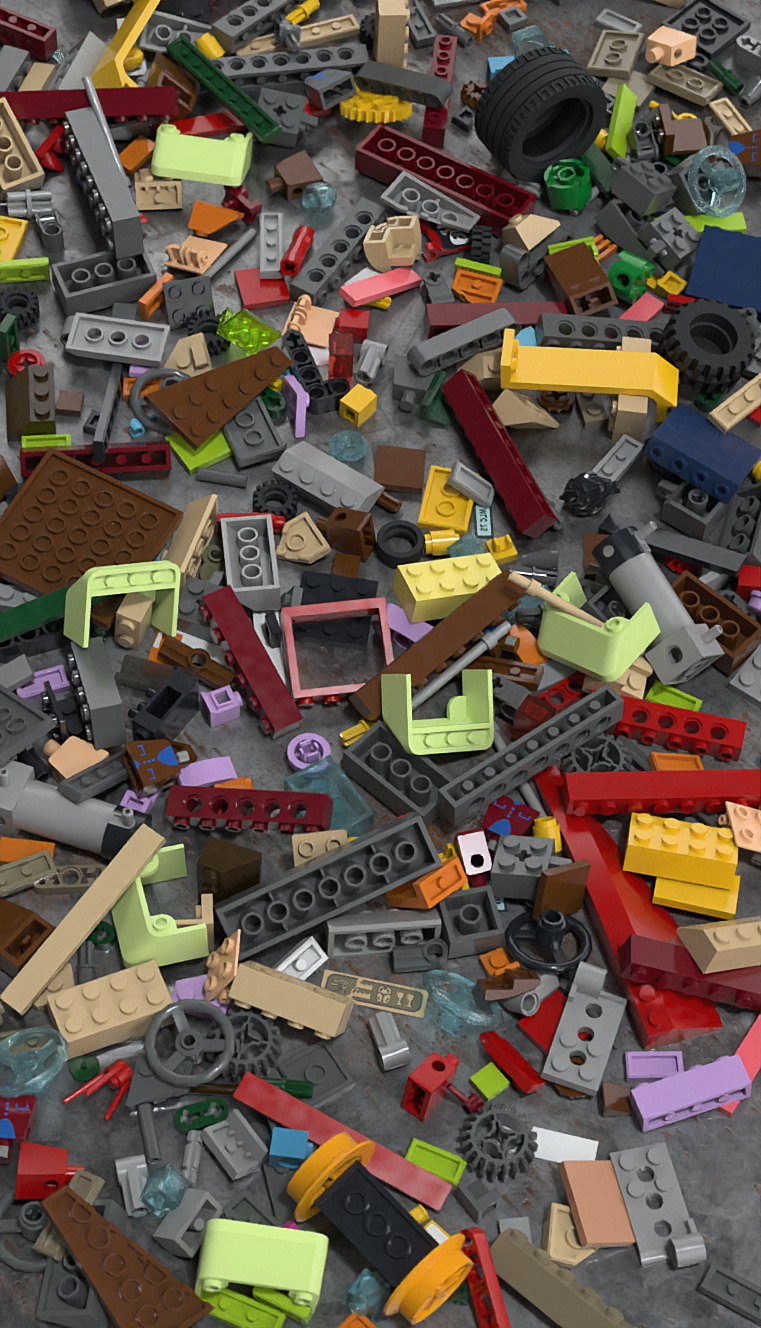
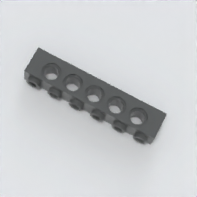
(250, 22)
(337, 253)
(593, 332)

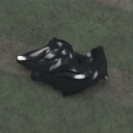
(588, 493)

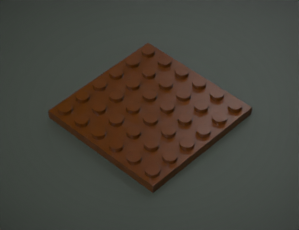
(77, 521)

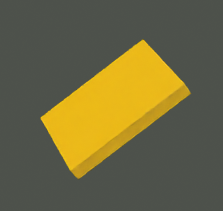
(11, 236)
(444, 505)
(697, 897)

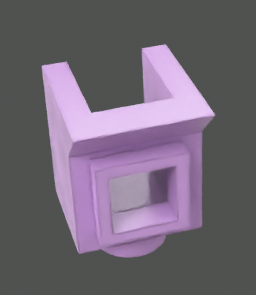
(221, 705)

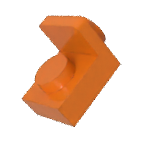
(477, 26)
(496, 962)

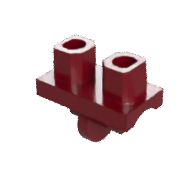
(237, 200)

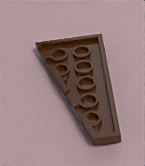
(211, 399)
(122, 1274)

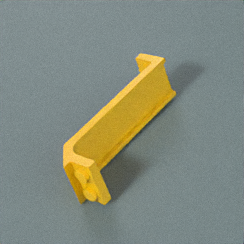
(110, 70)
(589, 372)

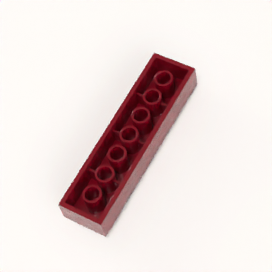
(389, 153)

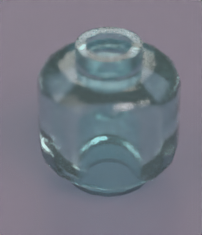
(319, 197)

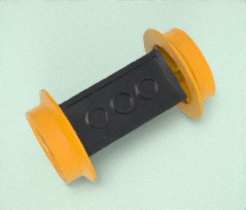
(379, 1227)

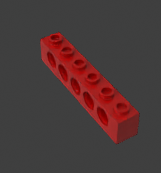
(679, 722)

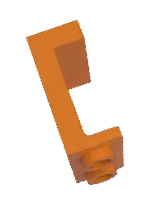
(428, 888)

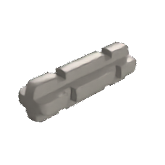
(192, 1157)

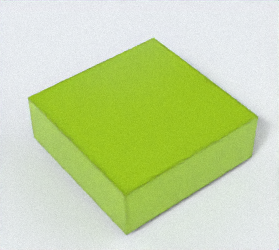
(489, 1082)

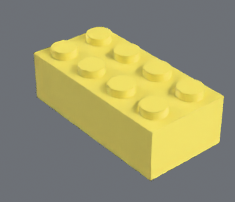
(440, 586)

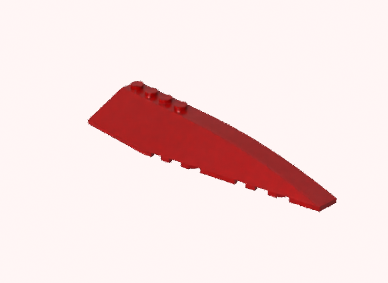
(622, 906)

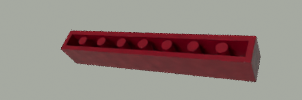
(115, 103)
(498, 454)

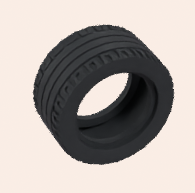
(539, 112)

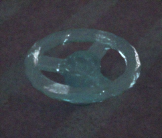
(719, 181)
(458, 1004)
(29, 1065)

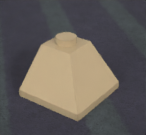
(527, 230)
(485, 367)
(522, 411)

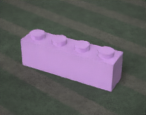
(690, 1092)

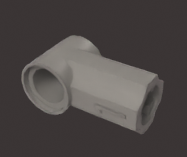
(371, 357)
(529, 1002)
(390, 1048)
(132, 1177)

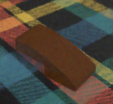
(514, 983)

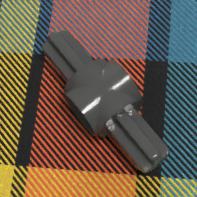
(287, 34)

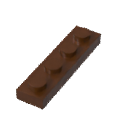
(518, 672)

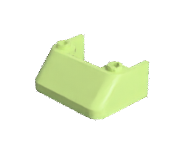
(201, 158)
(153, 579)
(588, 648)
(468, 719)
(157, 936)
(262, 1258)

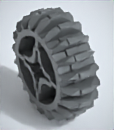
(598, 755)
(263, 1051)
(519, 1135)

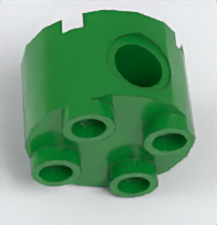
(568, 185)
(630, 276)

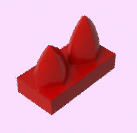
(54, 142)

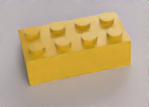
(680, 851)

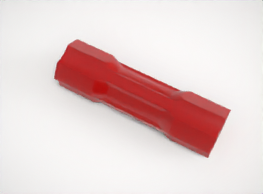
(293, 258)

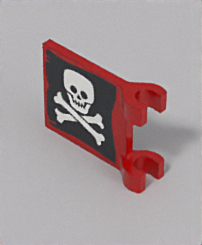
(443, 240)

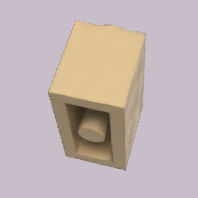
(133, 620)

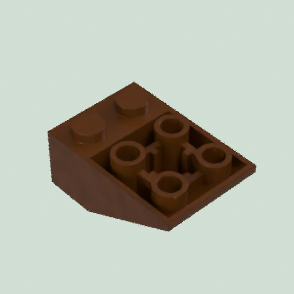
(168, 74)
(579, 280)
(20, 936)

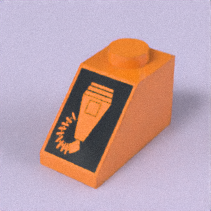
(211, 218)

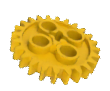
(375, 108)

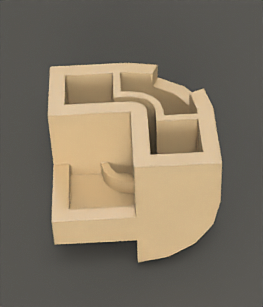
(394, 243)
(631, 682)

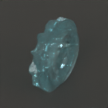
(348, 438)

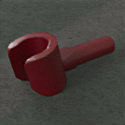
(469, 1103)

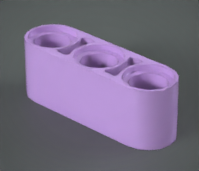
(401, 630)

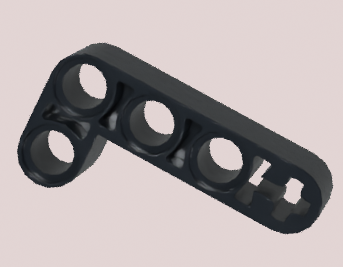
(323, 395)
(41, 641)

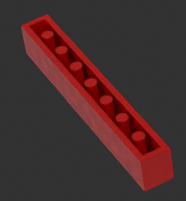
(660, 791)

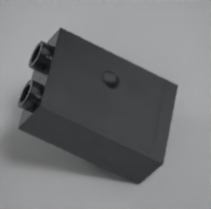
(167, 709)

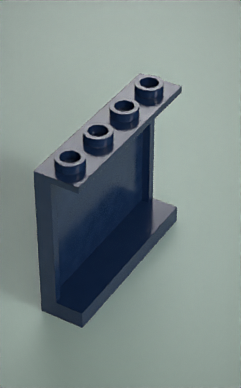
(727, 269)
(702, 453)

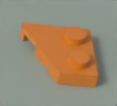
(476, 287)

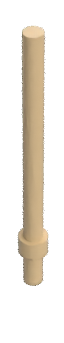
(534, 589)

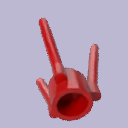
(113, 1076)

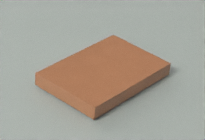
(597, 1203)

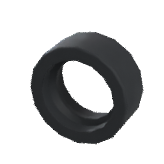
(401, 529)

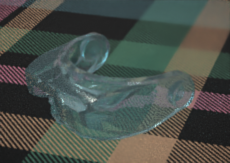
(529, 34)

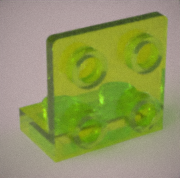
(247, 330)

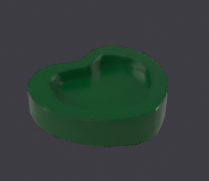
(84, 1069)

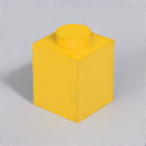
(358, 405)

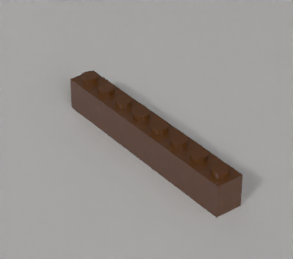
(442, 641)

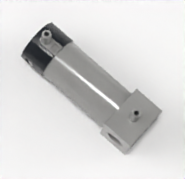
(681, 646)
(48, 813)

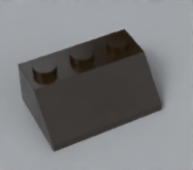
(31, 403)
(227, 869)

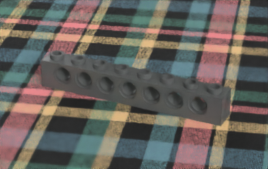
(286, 68)
(530, 754)

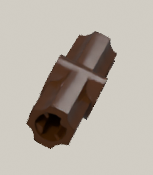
(184, 657)

